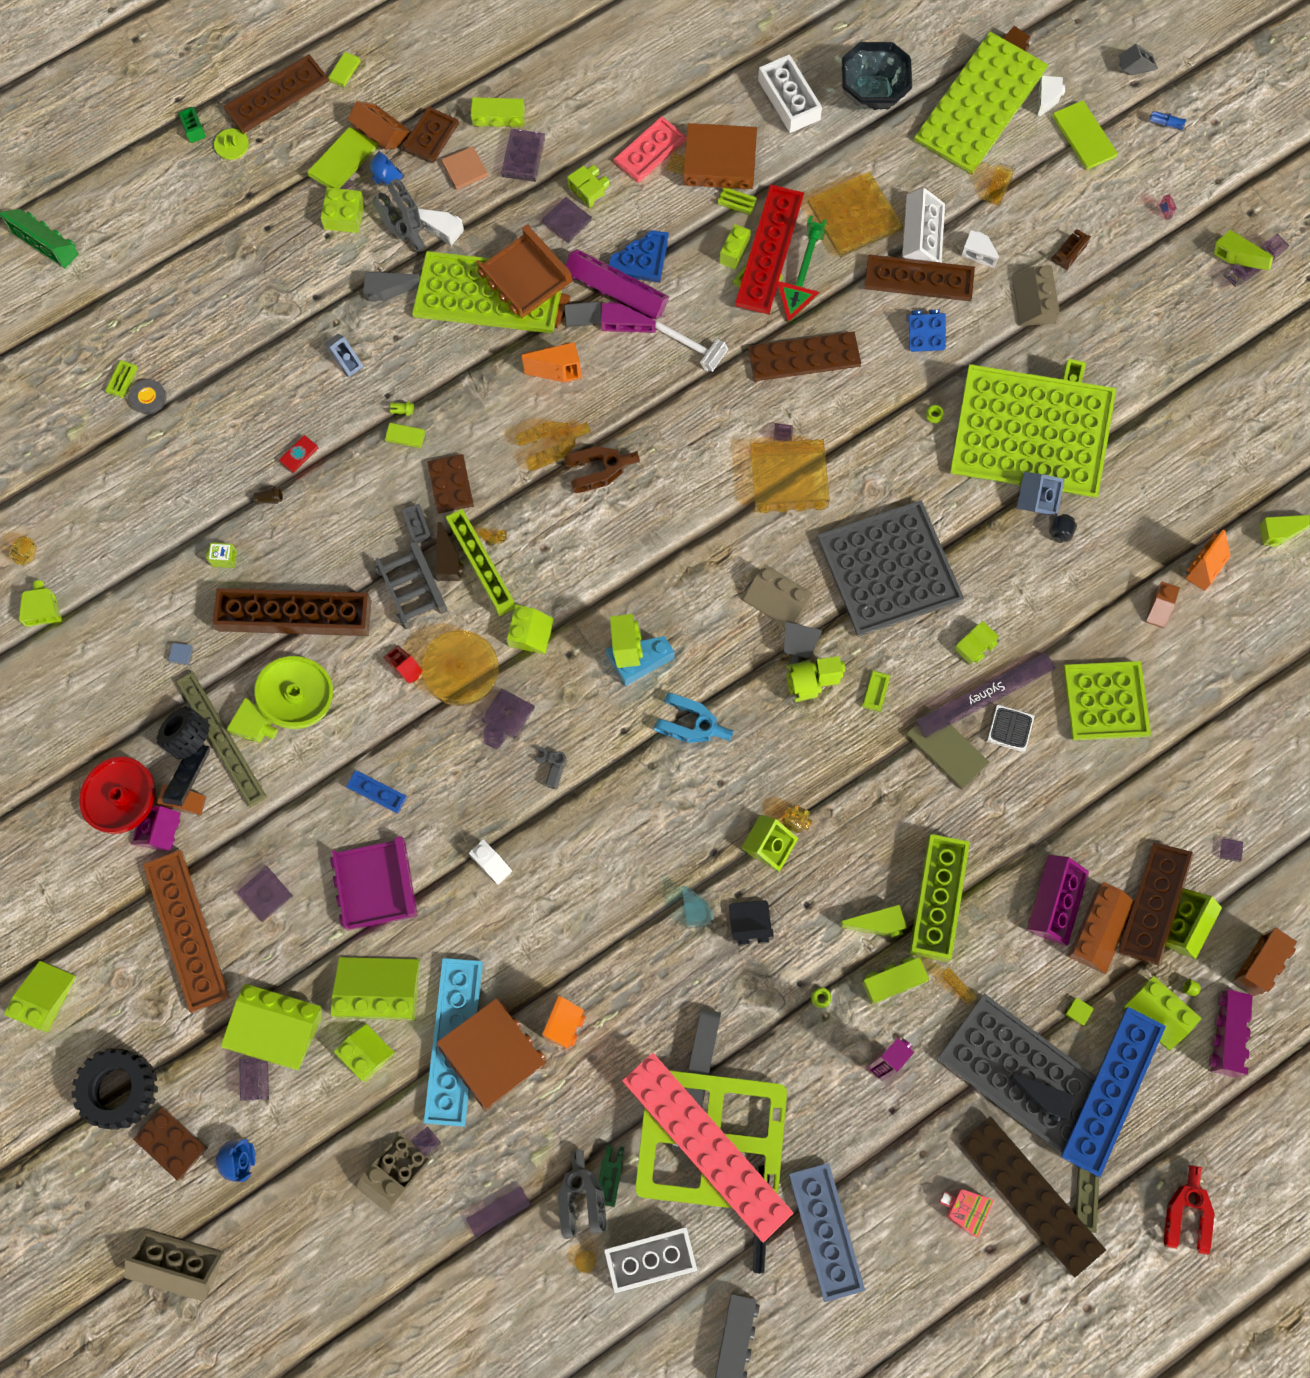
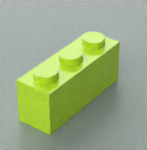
(498, 112)
(895, 979)

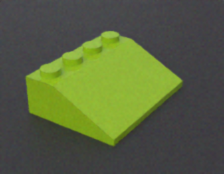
(375, 989)
(272, 1027)

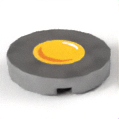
(147, 396)

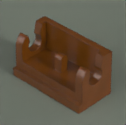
(1071, 249)

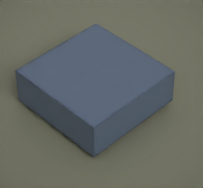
(180, 653)

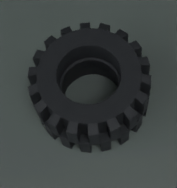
(183, 732)

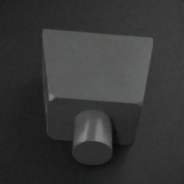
(800, 641)

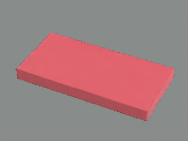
(650, 149)

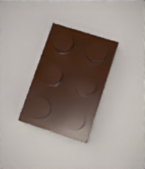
(430, 134)
(450, 483)
(170, 1143)

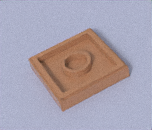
(464, 168)

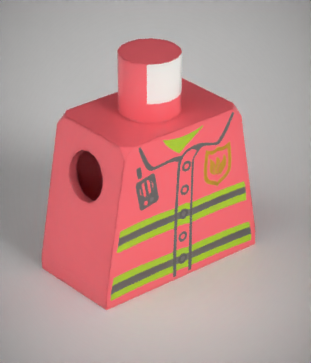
(967, 1210)

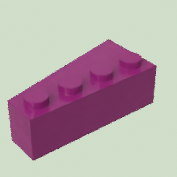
(1231, 1034)

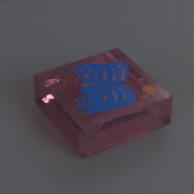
(1167, 206)

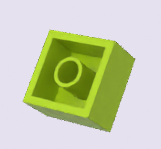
(342, 210)
(626, 640)

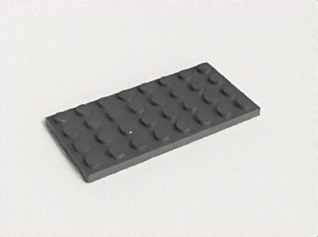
(998, 1044)

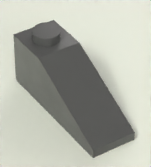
(388, 285)

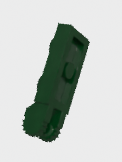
(610, 1175)

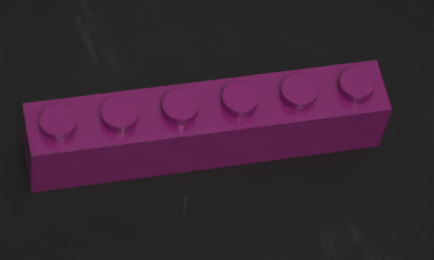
(616, 284)
(891, 1059)

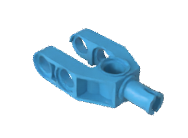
(697, 734)

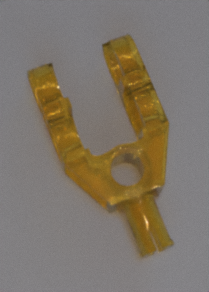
(554, 453)

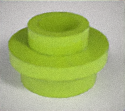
(937, 410)
(825, 993)

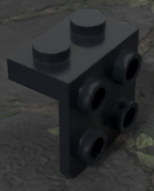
(750, 922)

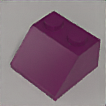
(157, 829)

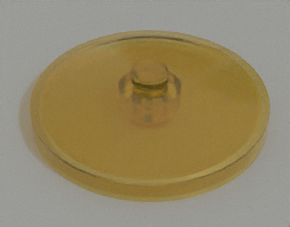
(460, 668)

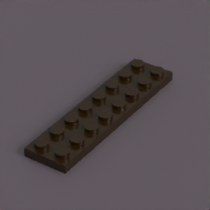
(1032, 1196)

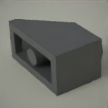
(1137, 60)

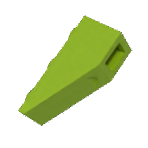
(1236, 249)

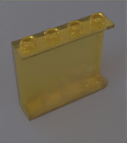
(789, 475)

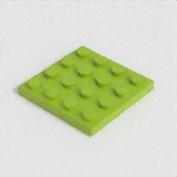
(1106, 700)

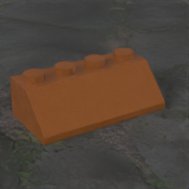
(1102, 928)

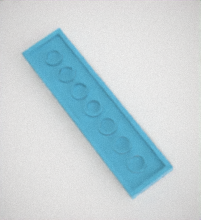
(456, 1003)

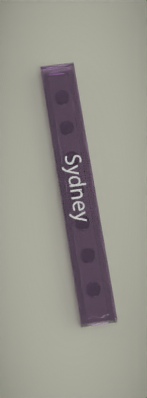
(985, 695)

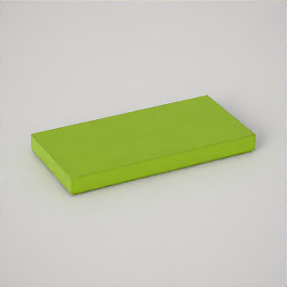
(1084, 135)
(342, 159)

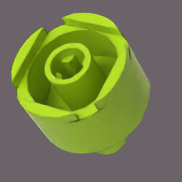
(802, 681)

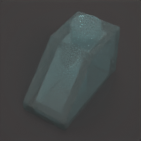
(696, 909)

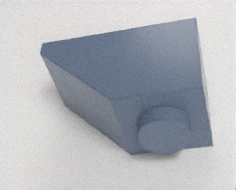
(343, 354)

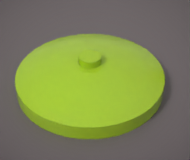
(293, 692)

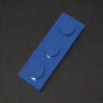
(376, 792)

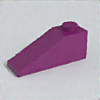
(623, 319)

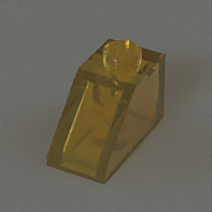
(999, 183)

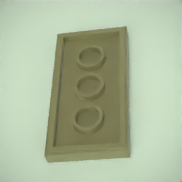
(950, 753)

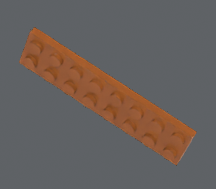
(186, 931)

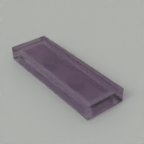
(498, 1211)

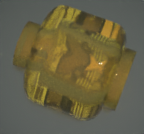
(23, 550)
(796, 819)

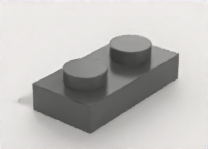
(416, 523)

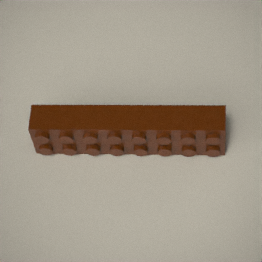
(292, 612)

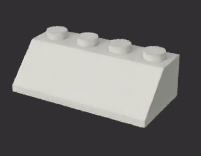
(923, 226)

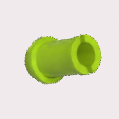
(402, 408)

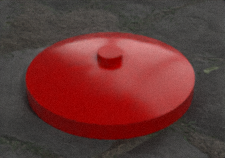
(117, 795)

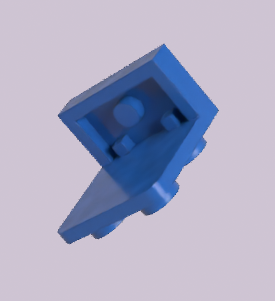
(927, 330)

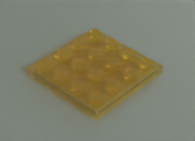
(855, 214)

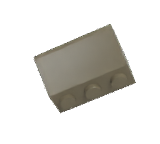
(1036, 296)
(777, 596)

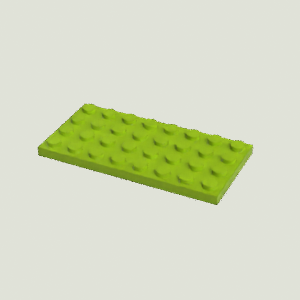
(981, 102)
(457, 293)

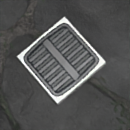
(1010, 728)

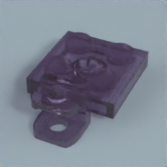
(501, 726)

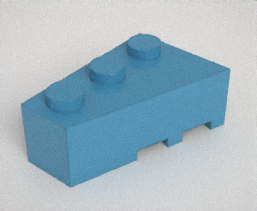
(655, 654)

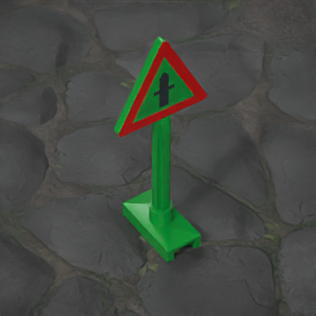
(796, 297)

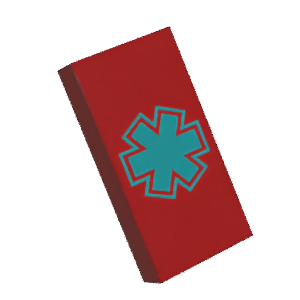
(298, 454)

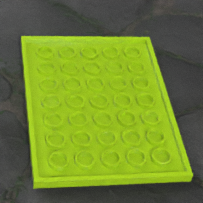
(1032, 426)

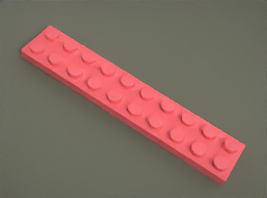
(707, 1147)

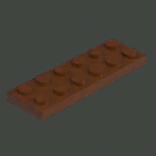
(276, 93)
(919, 277)
(804, 356)
(1156, 903)

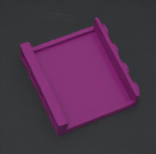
(374, 884)

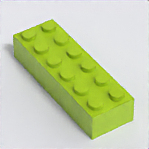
(939, 898)

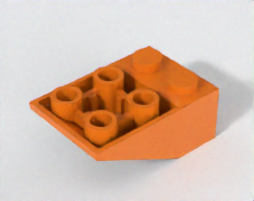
(553, 363)
(1209, 561)

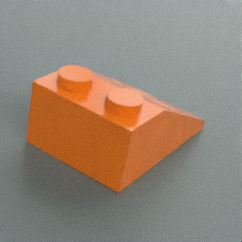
(564, 1023)

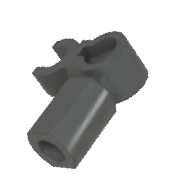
(558, 761)

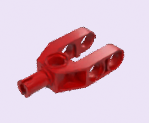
(1175, 1210)

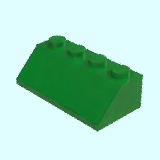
(40, 236)

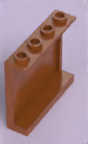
(720, 156)
(525, 273)
(491, 1053)

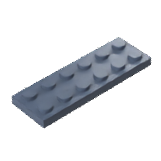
(826, 1232)

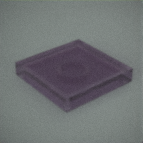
(566, 219)
(264, 894)

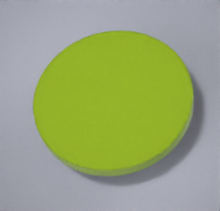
(231, 144)

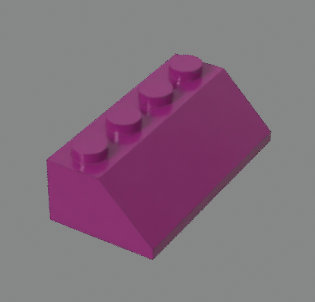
(1058, 899)

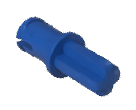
(1167, 120)

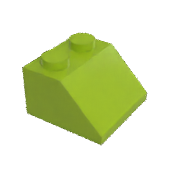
(529, 630)
(770, 842)
(364, 1052)

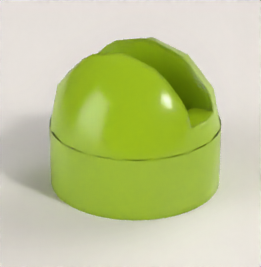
(1191, 987)

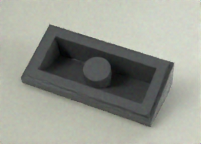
(583, 314)

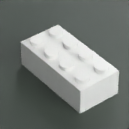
(789, 93)
(650, 1260)

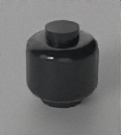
(1063, 528)

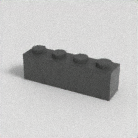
(736, 1337)

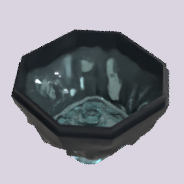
(876, 74)

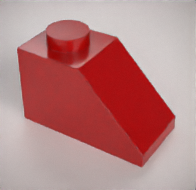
(403, 664)

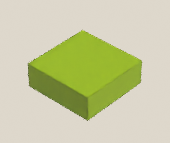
(1079, 1011)

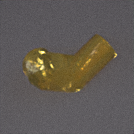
(496, 538)

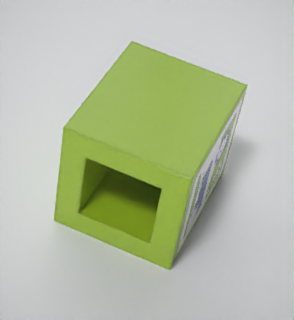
(221, 555)

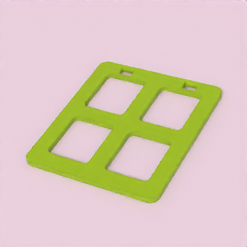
(716, 1086)

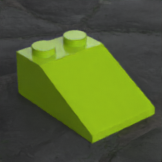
(40, 996)

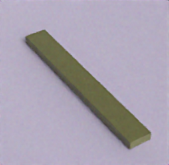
(222, 740)

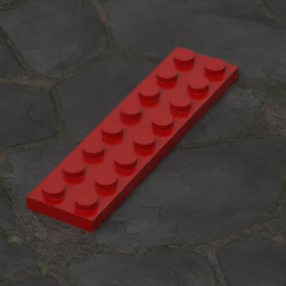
(769, 249)

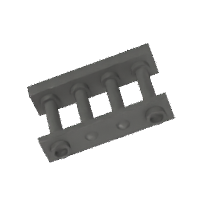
(422, 571)

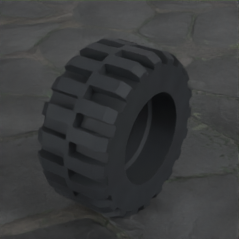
(89, 1083)

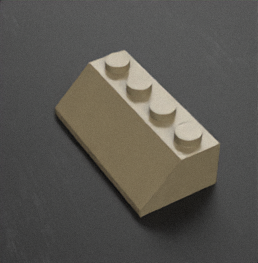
(173, 1265)

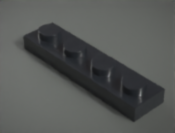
(185, 777)

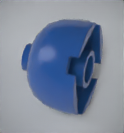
(383, 169)
(236, 1160)

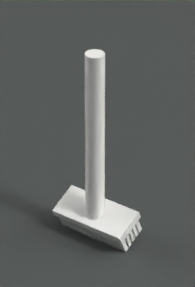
(712, 355)

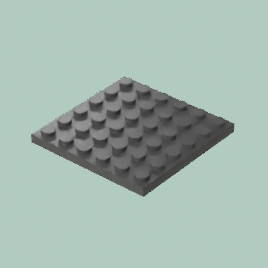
(890, 568)

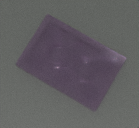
(523, 155)

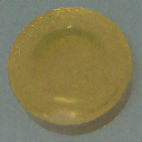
(585, 1261)

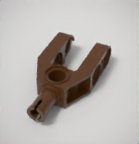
(602, 478)

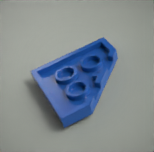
(643, 257)

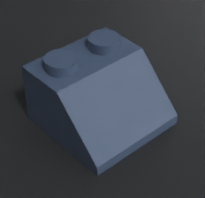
(1040, 493)

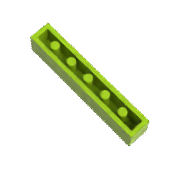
(480, 562)

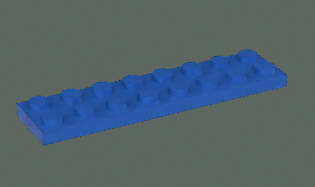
(1113, 1092)

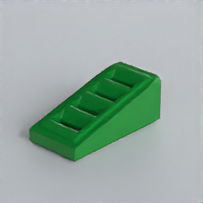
(192, 125)

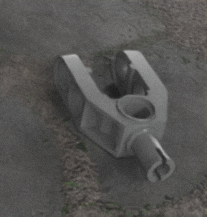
(405, 227)
(569, 1191)

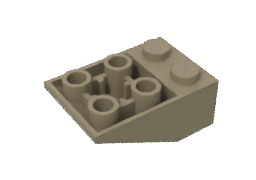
(393, 1173)

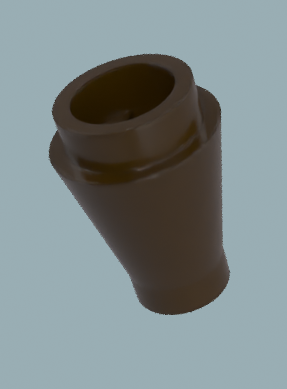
(270, 495)

